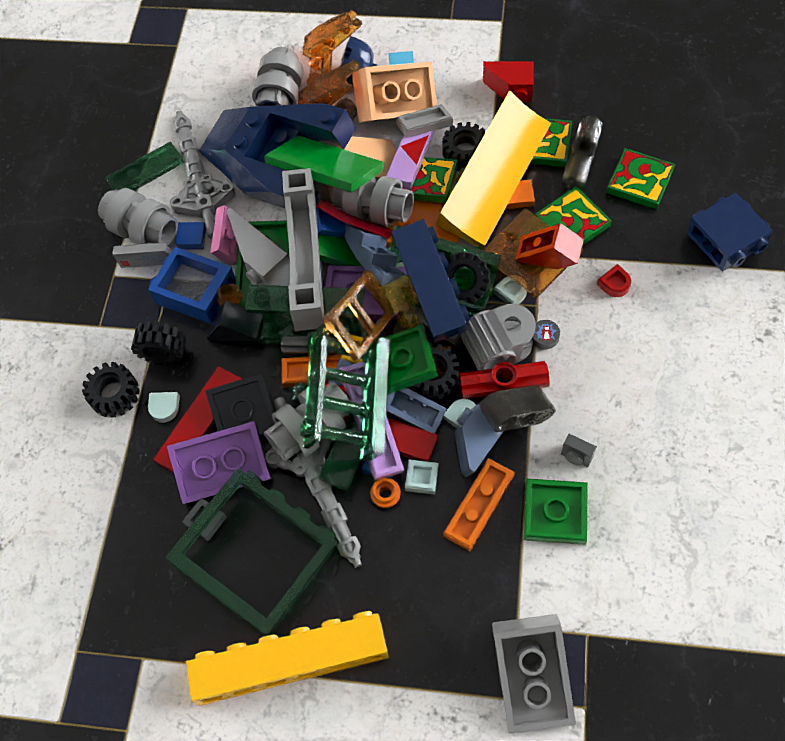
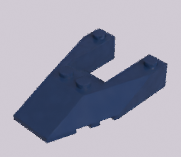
(248, 133)

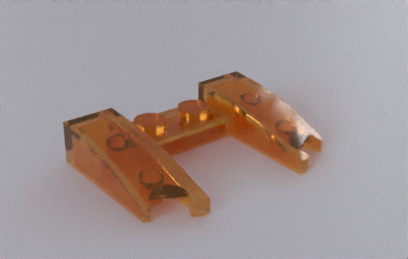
(323, 83)

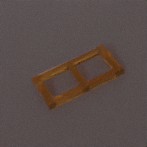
(373, 330)

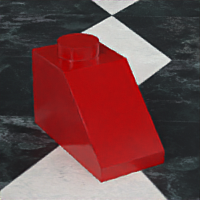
(510, 76)
(550, 247)

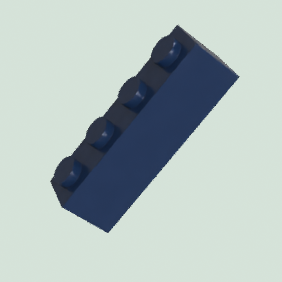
(430, 281)

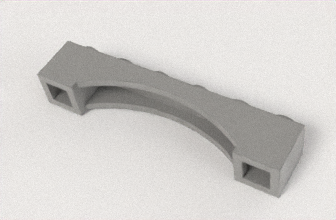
(305, 269)

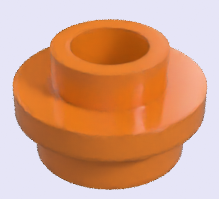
(385, 484)

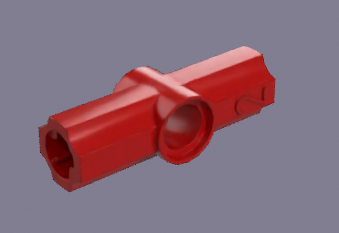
(486, 382)

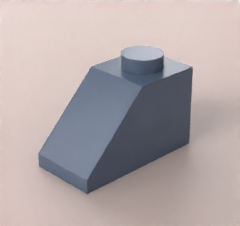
(473, 439)

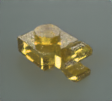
(399, 298)

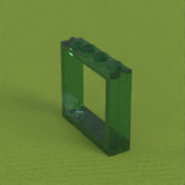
(219, 591)

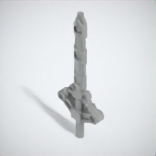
(198, 183)
(331, 510)

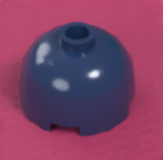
(358, 51)

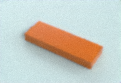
(478, 504)

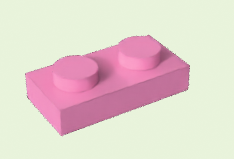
(224, 242)

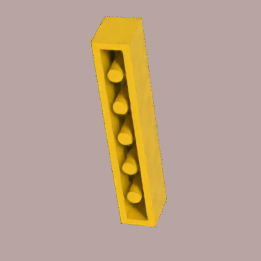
(286, 659)

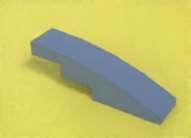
(372, 254)
(410, 407)

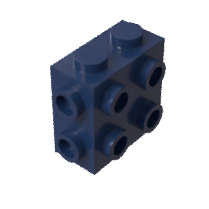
(729, 231)

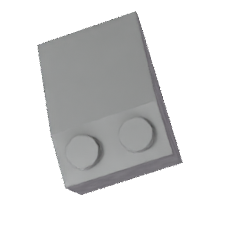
(263, 259)
(533, 673)

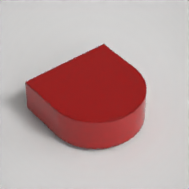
(615, 282)

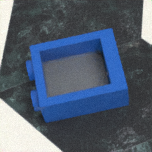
(190, 284)

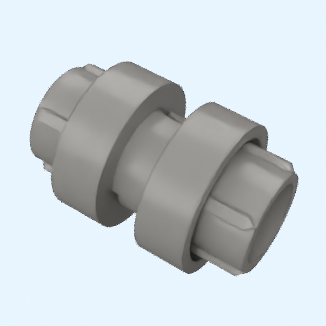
(278, 78)
(382, 200)
(137, 218)
(285, 433)

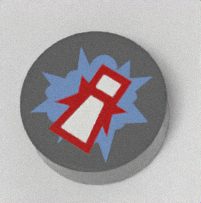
(546, 334)

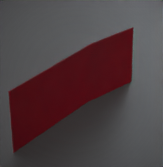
(344, 217)

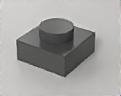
(578, 451)
(212, 527)

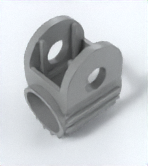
(495, 340)

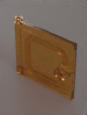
(530, 277)

